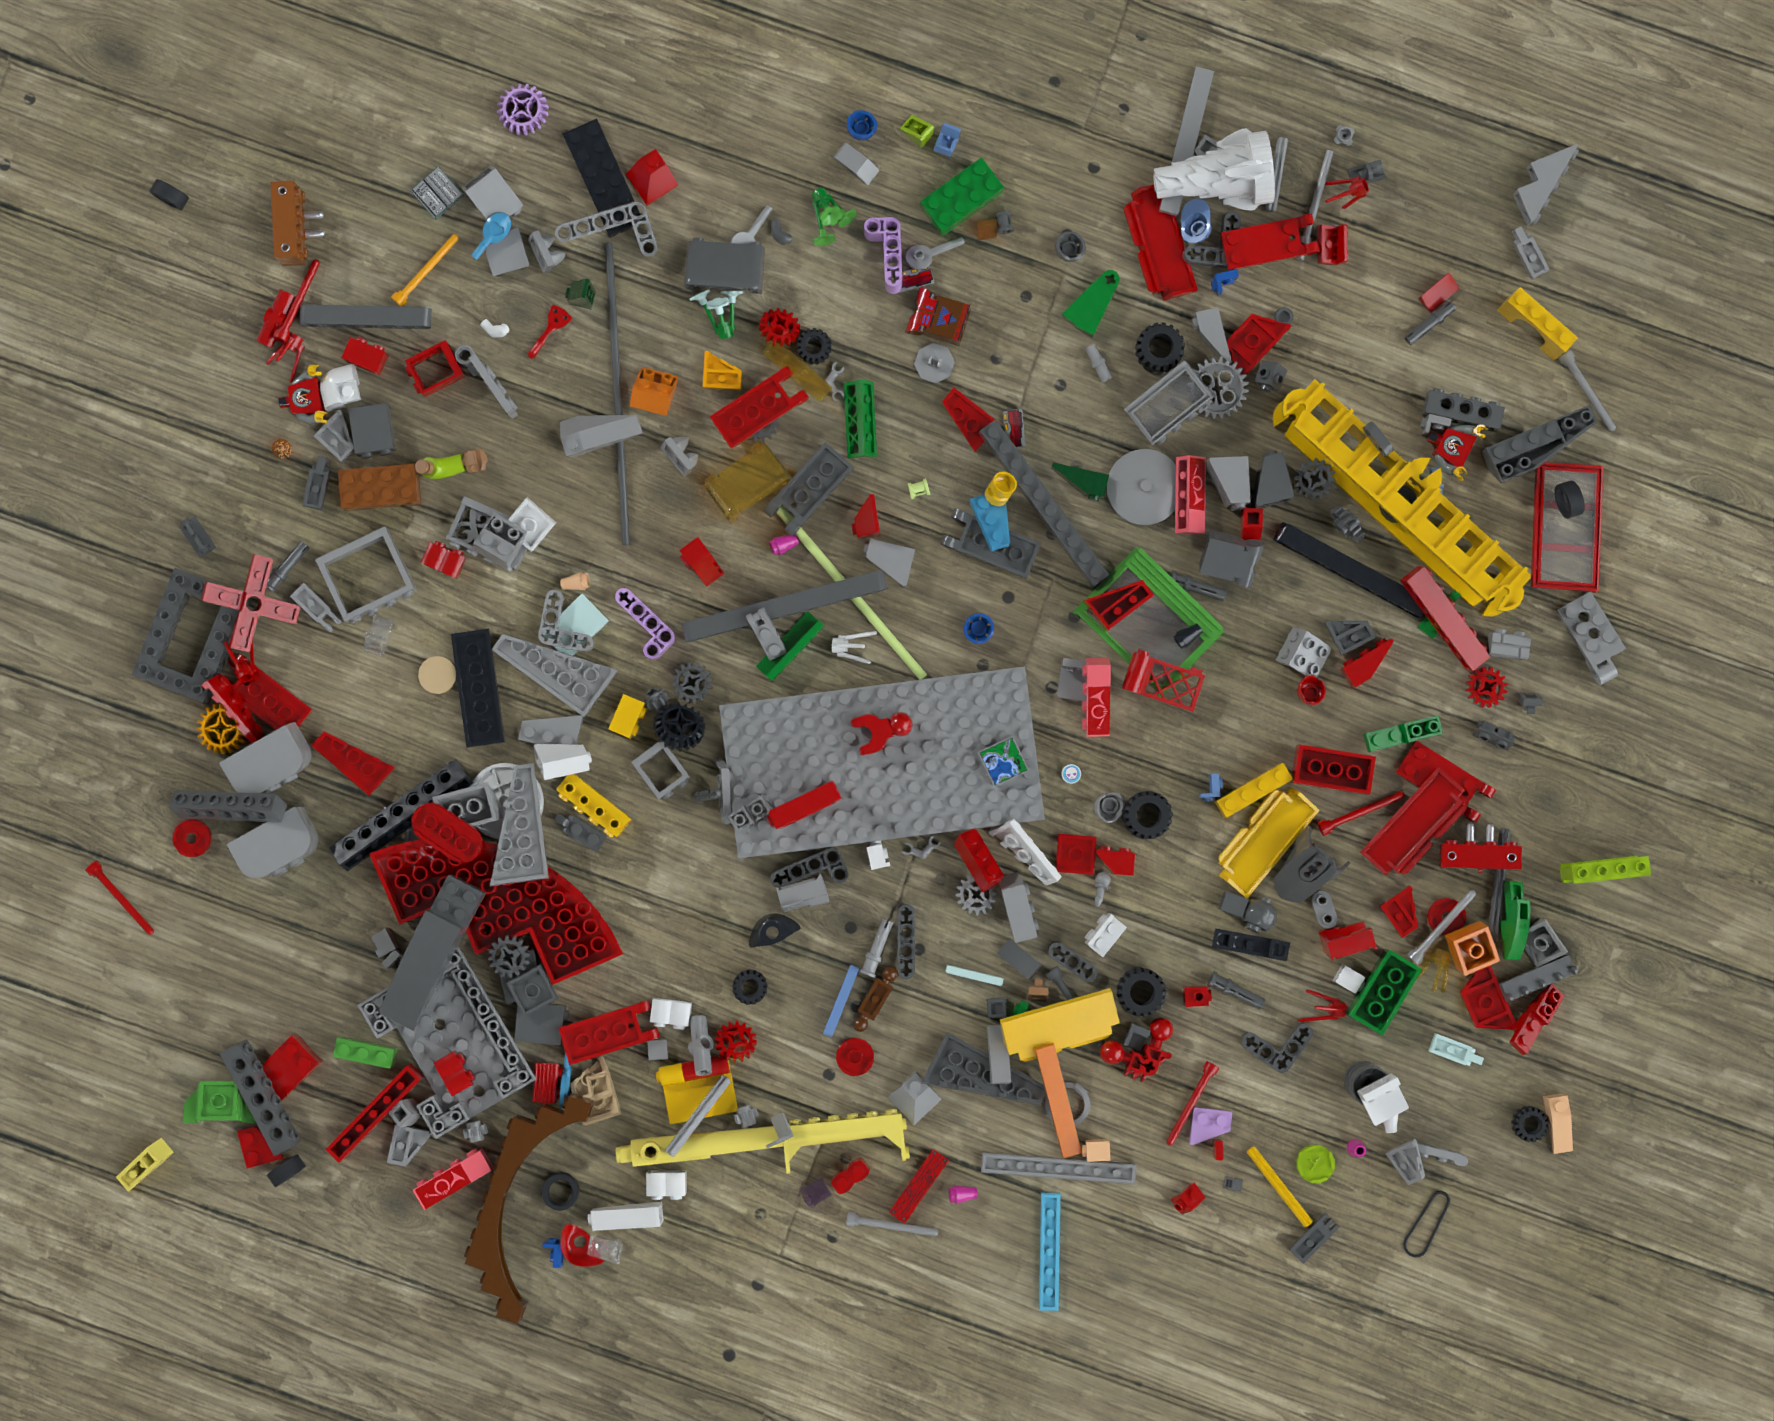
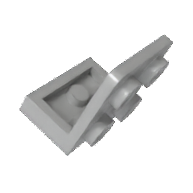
(1303, 652)

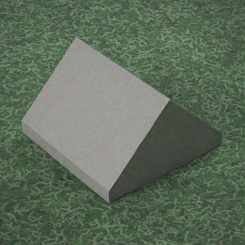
(1543, 943)

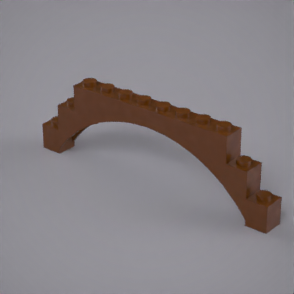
(487, 1245)

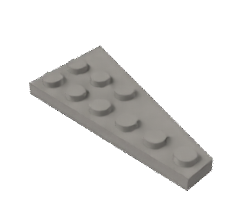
(565, 676)

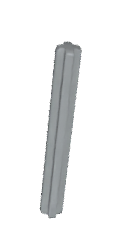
(697, 1116)

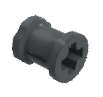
(1004, 222)

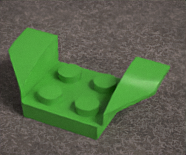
(216, 1103)

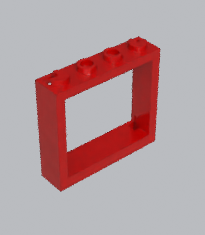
(804, 805)

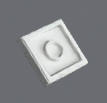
(534, 521)

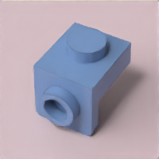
(947, 140)
(1215, 785)

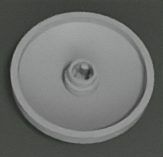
(1142, 487)

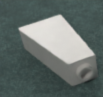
(626, 1216)

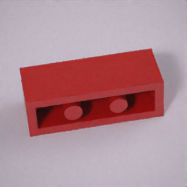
(978, 859)

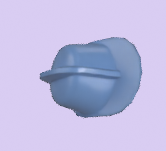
(1196, 221)

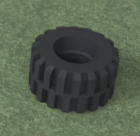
(1163, 332)
(1159, 827)
(1153, 1003)

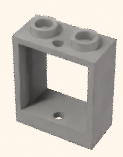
(650, 753)

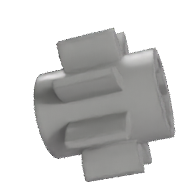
(746, 1115)
(475, 1131)

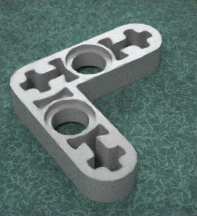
(553, 627)

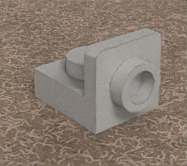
(1437, 423)

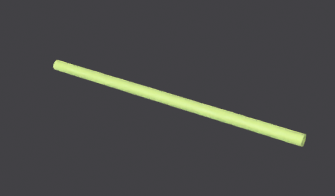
(859, 602)

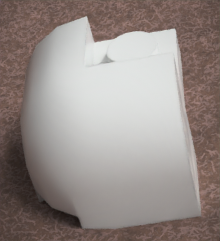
(340, 387)

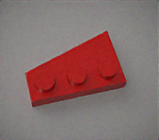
(967, 417)

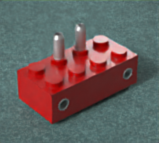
(1480, 857)

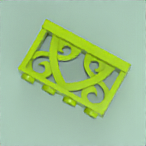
(1605, 869)

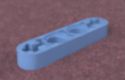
(840, 1001)

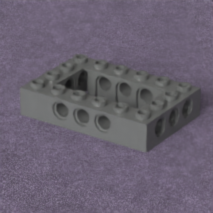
(162, 631)

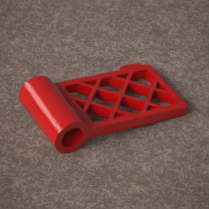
(1141, 669)

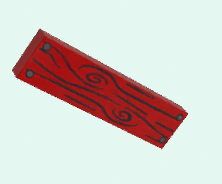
(918, 1186)

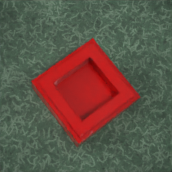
(1218, 1149)

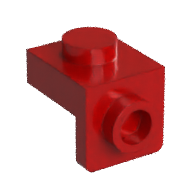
(1188, 1199)

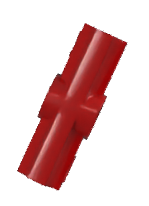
(275, 317)

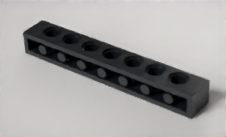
(396, 824)

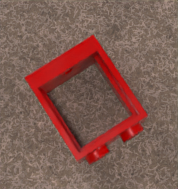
(426, 354)

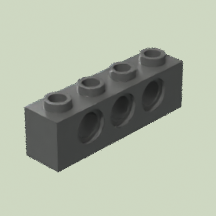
(1493, 410)

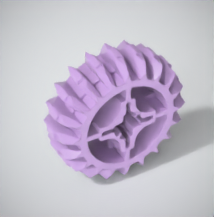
(528, 103)

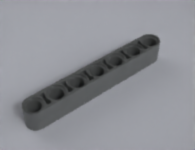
(365, 316)

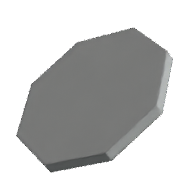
(934, 363)

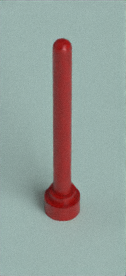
(282, 334)
(1327, 826)
(95, 870)
(1209, 1071)

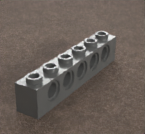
(228, 806)
(252, 1093)

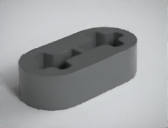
(1378, 439)

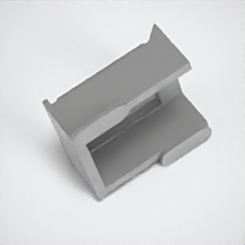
(803, 894)

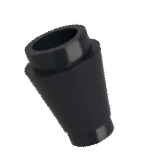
(1187, 635)

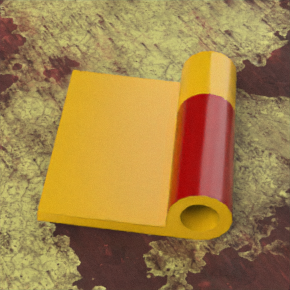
(686, 1090)

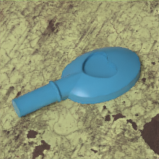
(493, 231)
(565, 1082)

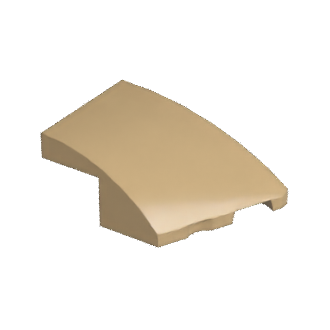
(598, 1086)

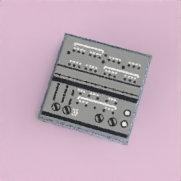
(437, 193)

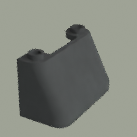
(724, 265)

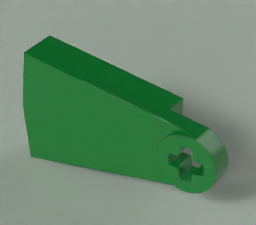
(1091, 305)

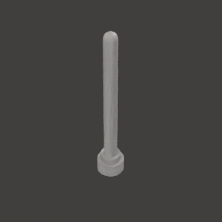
(1568, 360)
(1418, 954)
(853, 1220)

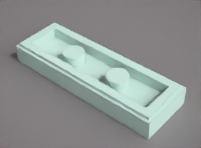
(974, 975)

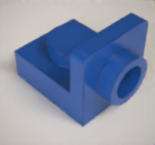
(1226, 278)
(556, 1255)

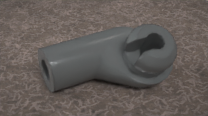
(779, 235)

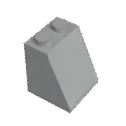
(492, 194)
(1231, 480)

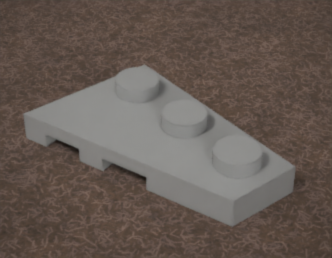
(552, 730)

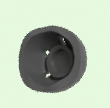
(1068, 250)

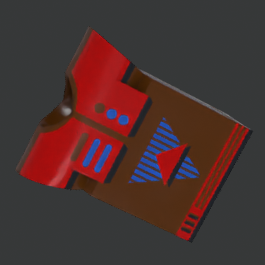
(938, 317)

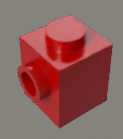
(1196, 996)

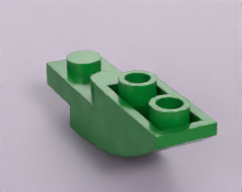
(1403, 733)
(1516, 927)

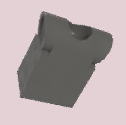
(1230, 558)

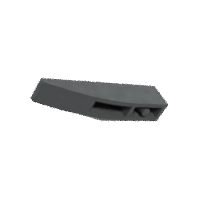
(1537, 445)

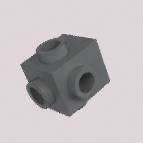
(1270, 376)

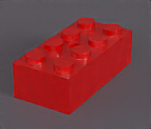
(1352, 770)

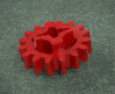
(779, 327)
(1481, 682)
(741, 1045)

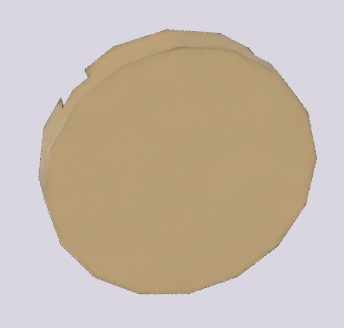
(437, 675)

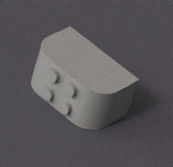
(268, 761)
(276, 845)

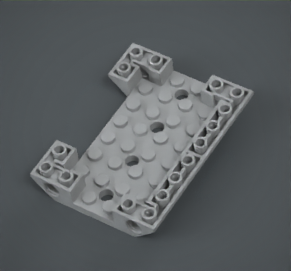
(469, 1028)

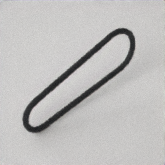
(1419, 1218)

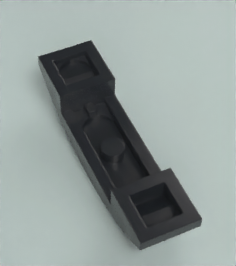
(1250, 944)

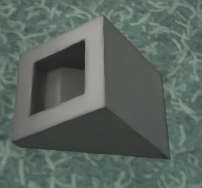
(1233, 1183)

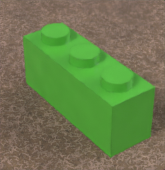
(365, 1052)

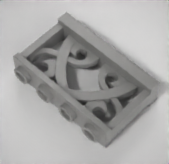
(476, 512)

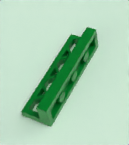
(863, 418)

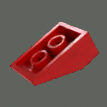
(290, 1065)

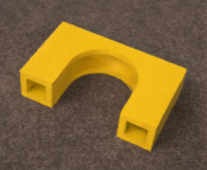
(1524, 307)

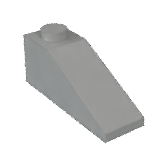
(1211, 331)

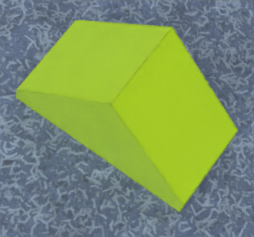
(918, 130)

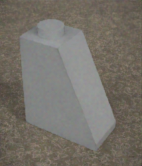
(890, 558)

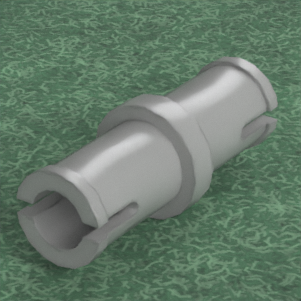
(1098, 363)

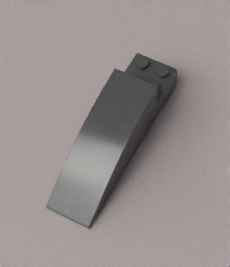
(431, 951)

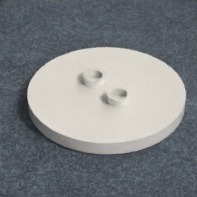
(499, 779)

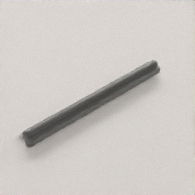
(1498, 891)

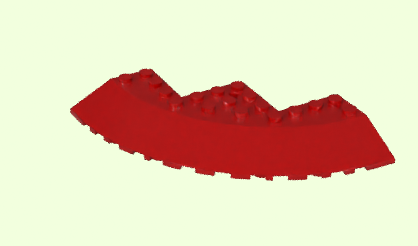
(559, 917)

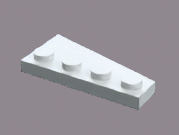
(1026, 851)

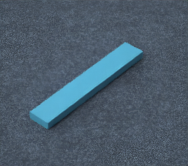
(1049, 1252)

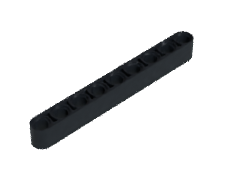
(1347, 568)

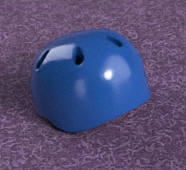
(861, 129)
(978, 628)

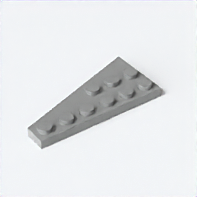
(521, 841)

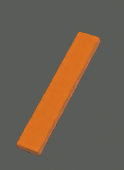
(1058, 1100)

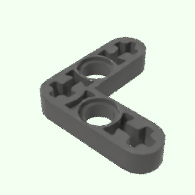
(1219, 254)
(1275, 1054)

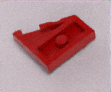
(1401, 912)
(255, 1147)

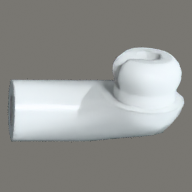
(495, 331)

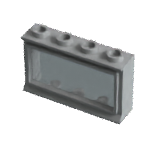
(1170, 403)

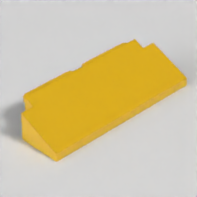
(1265, 840)
(1063, 1024)

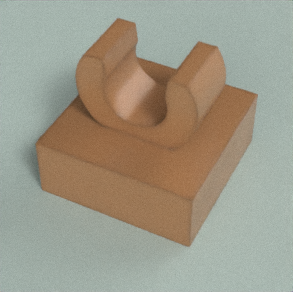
(1038, 992)

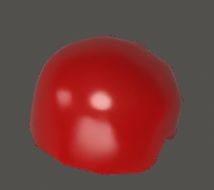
(1311, 690)

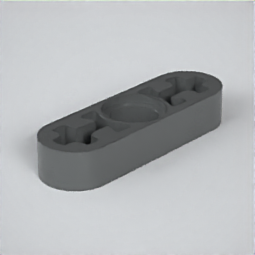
(1081, 974)

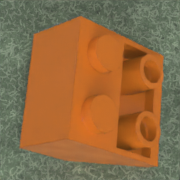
(653, 391)

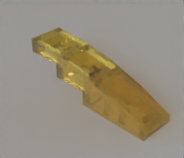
(802, 373)

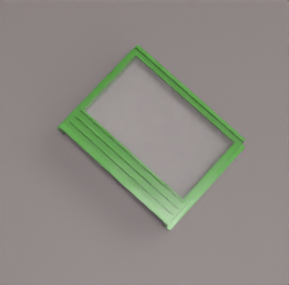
(1155, 621)

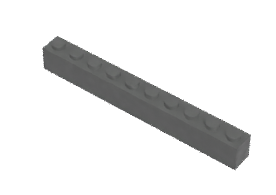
(1043, 503)

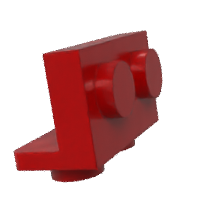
(1332, 244)

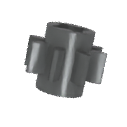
(656, 699)

